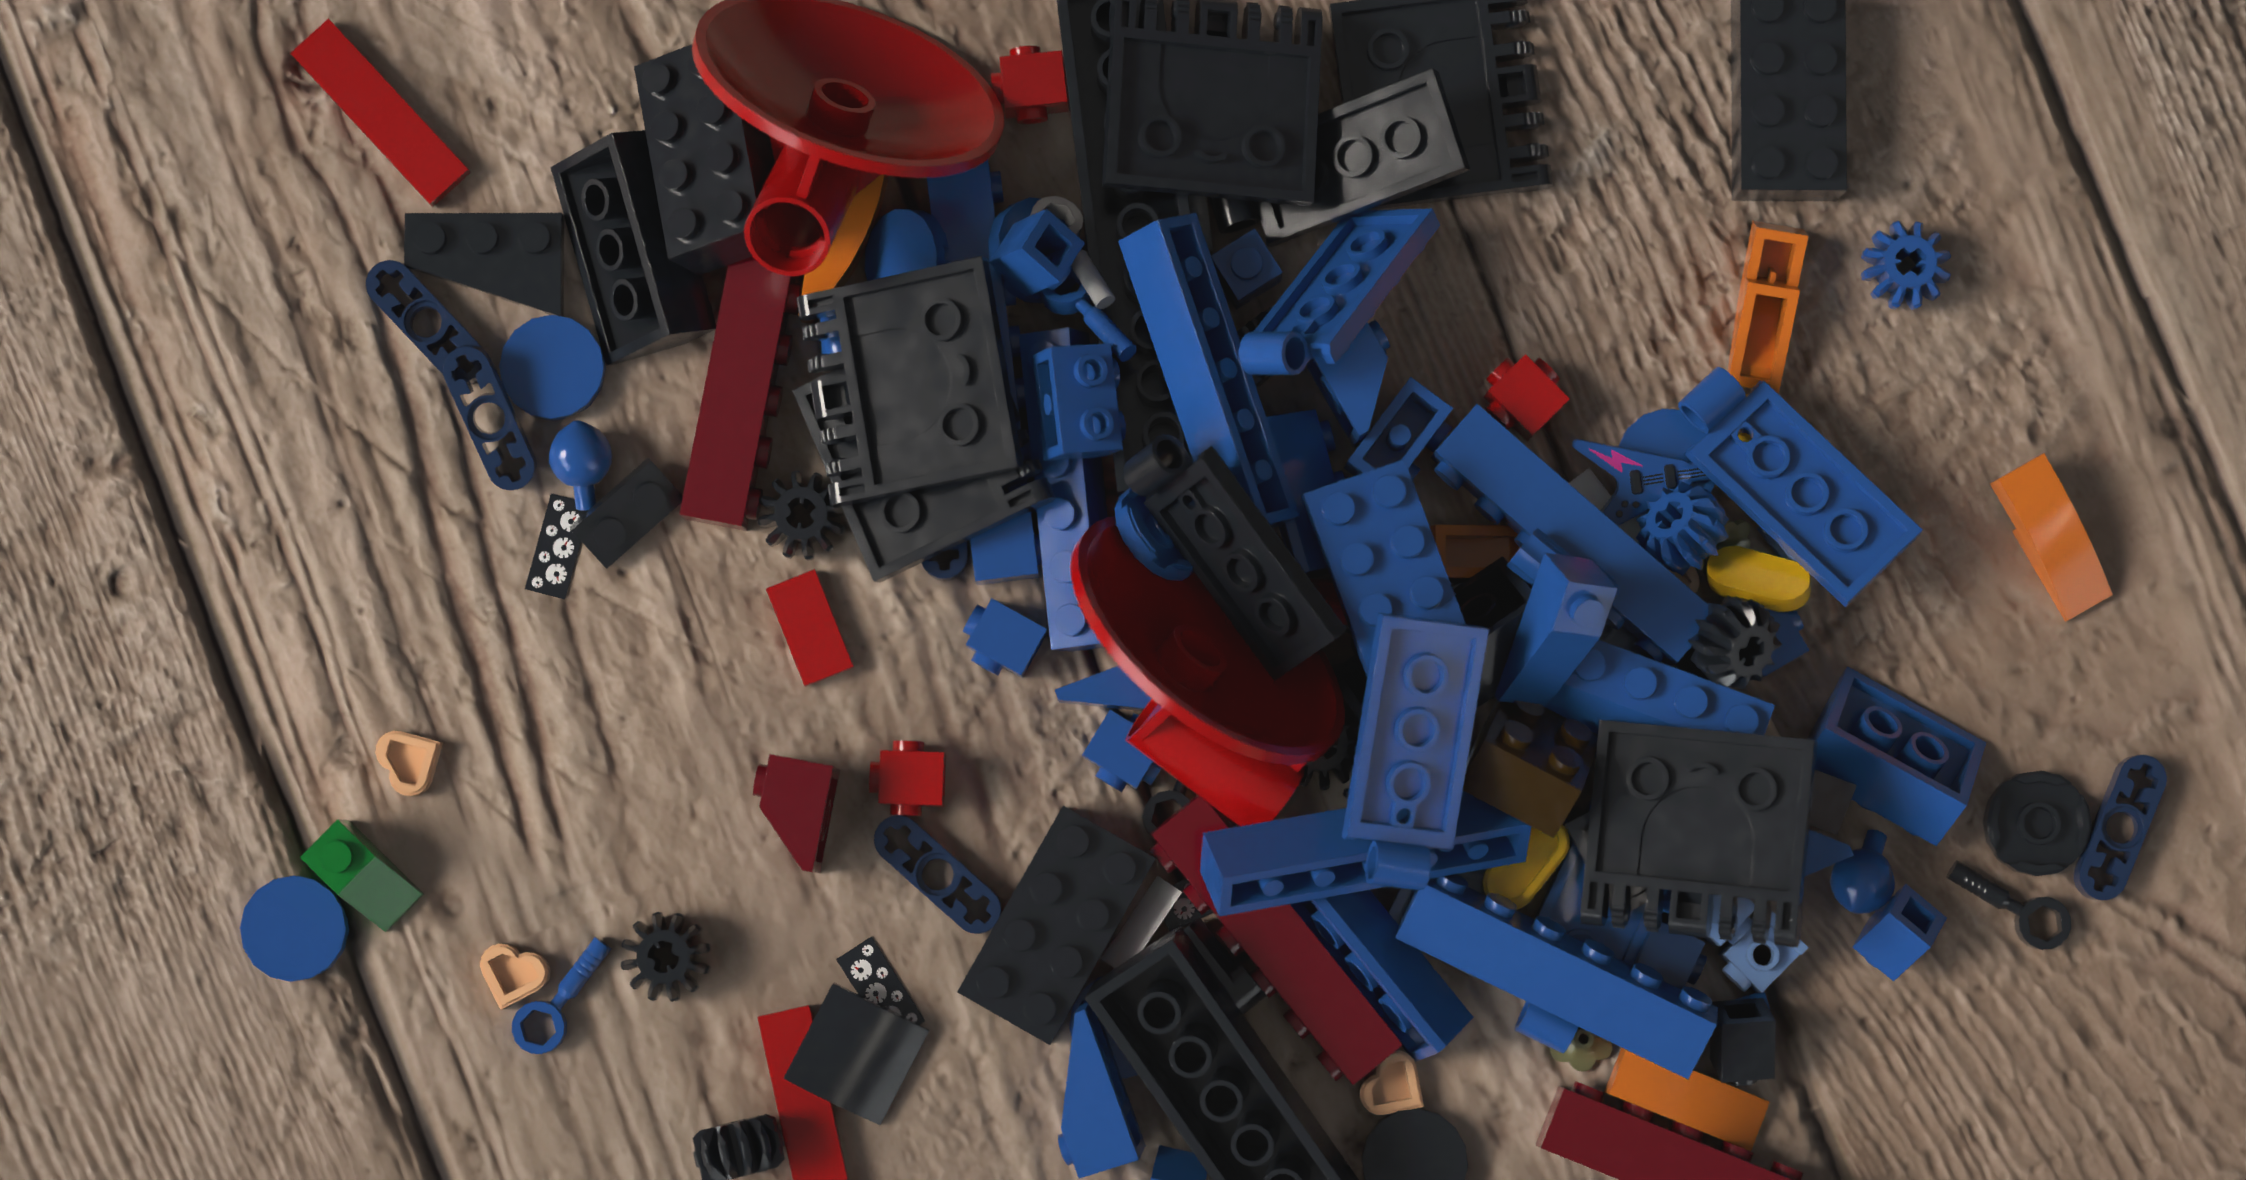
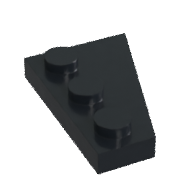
(494, 253)

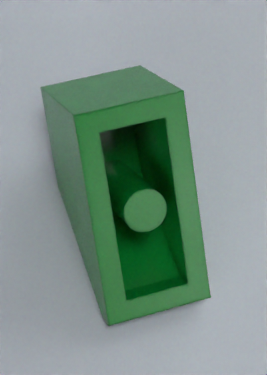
(361, 874)

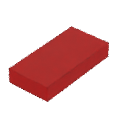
(810, 628)

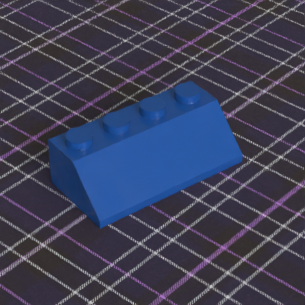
(1639, 690)

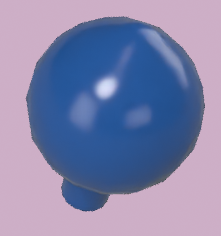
(580, 459)
(1866, 879)

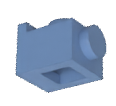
(1746, 972)

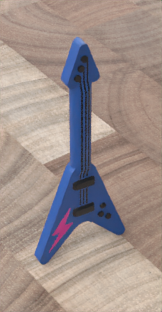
(1638, 476)

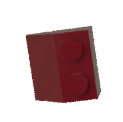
(799, 805)

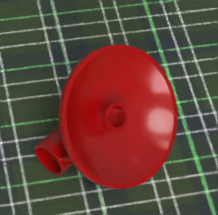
(841, 105)
(1212, 705)

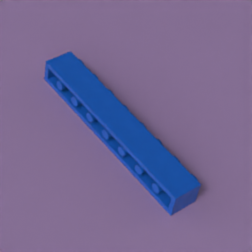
(966, 214)

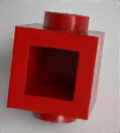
(1031, 84)
(1524, 395)
(908, 778)

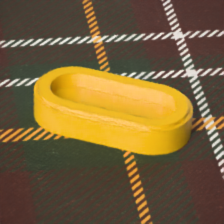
(1758, 576)
(1523, 880)

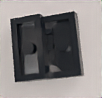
(856, 1054)

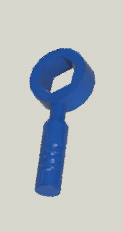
(1093, 317)
(567, 989)

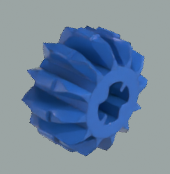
(1900, 246)
(1683, 527)

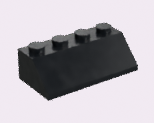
(617, 235)

